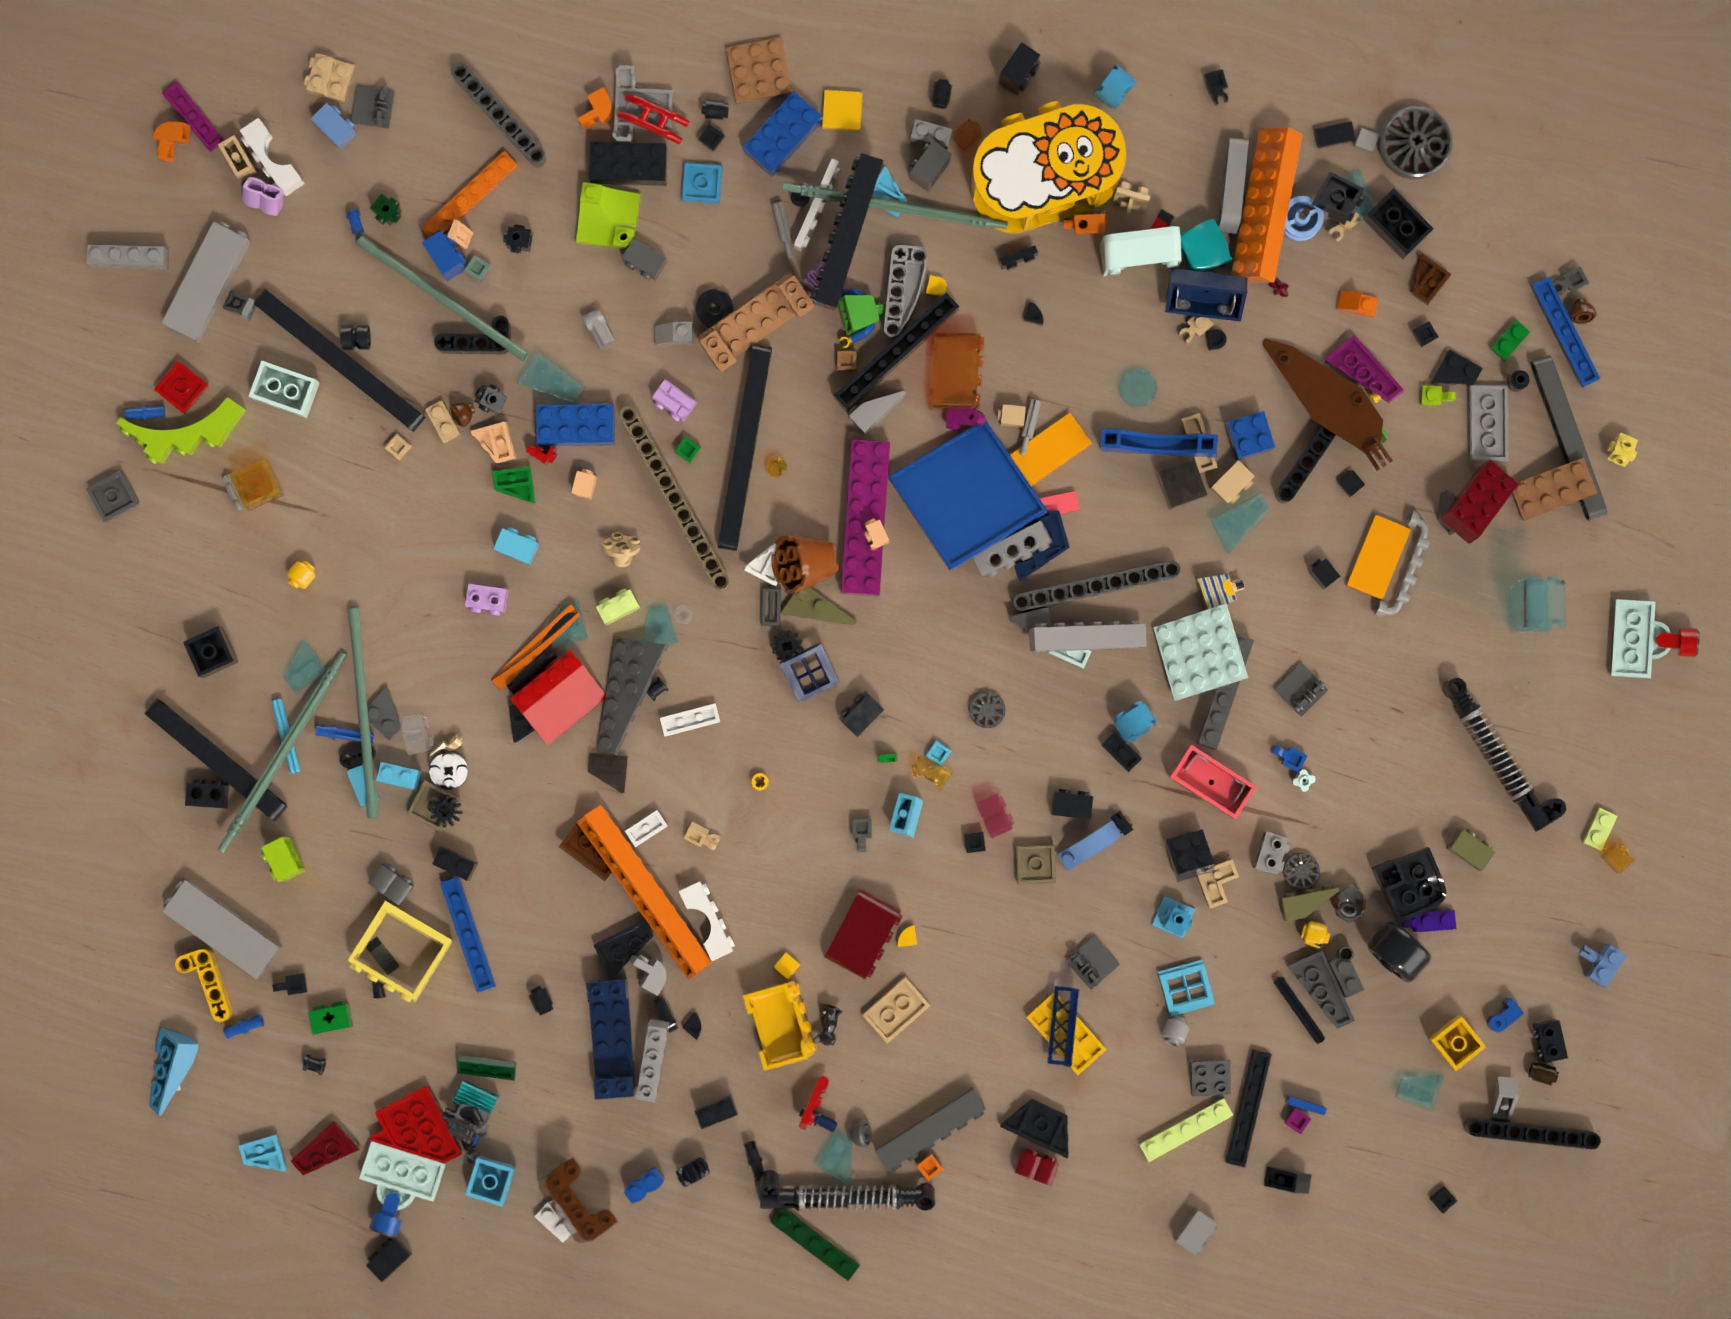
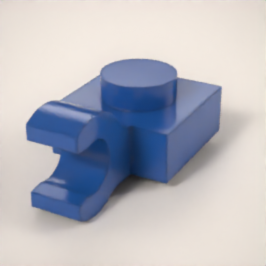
(1291, 758)

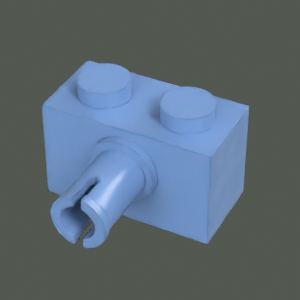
(1603, 964)

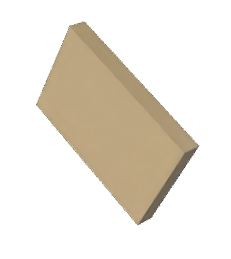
(896, 1010)

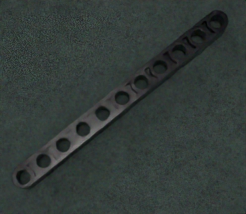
(339, 360)
(744, 447)

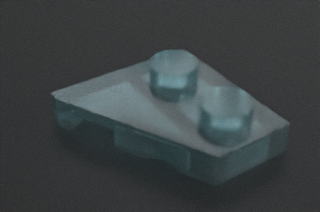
(304, 668)
(837, 1158)

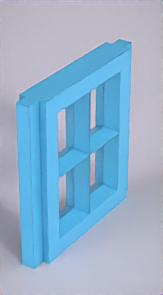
(1191, 1004)

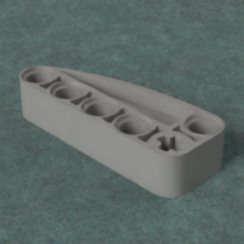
(1233, 185)
(909, 284)

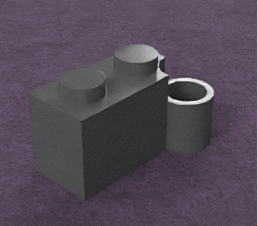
(1345, 973)

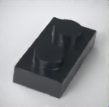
(1026, 255)
(1121, 752)

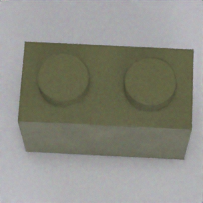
(1471, 849)

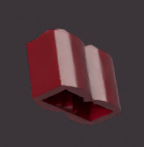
(1037, 1167)

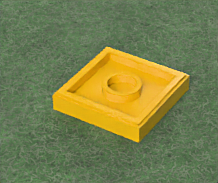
(842, 110)

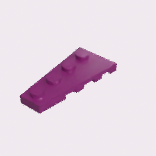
(1361, 366)

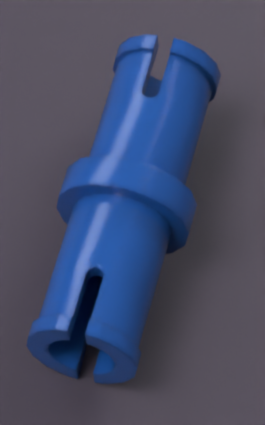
(144, 412)
(243, 1026)

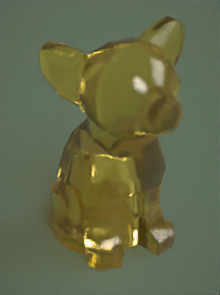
(935, 773)

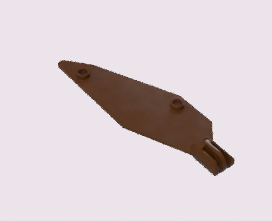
(1332, 400)

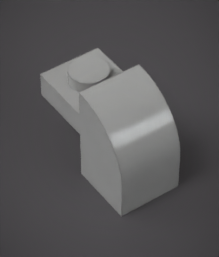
(654, 973)

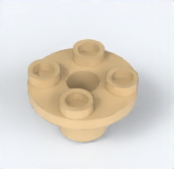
(621, 548)

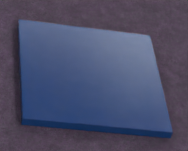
(967, 495)

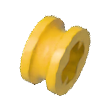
(753, 782)

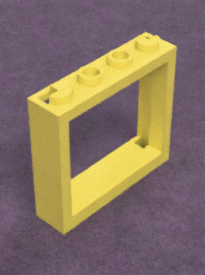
(415, 924)

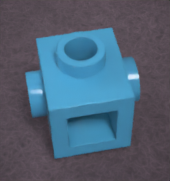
(1170, 920)

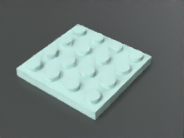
(1200, 652)

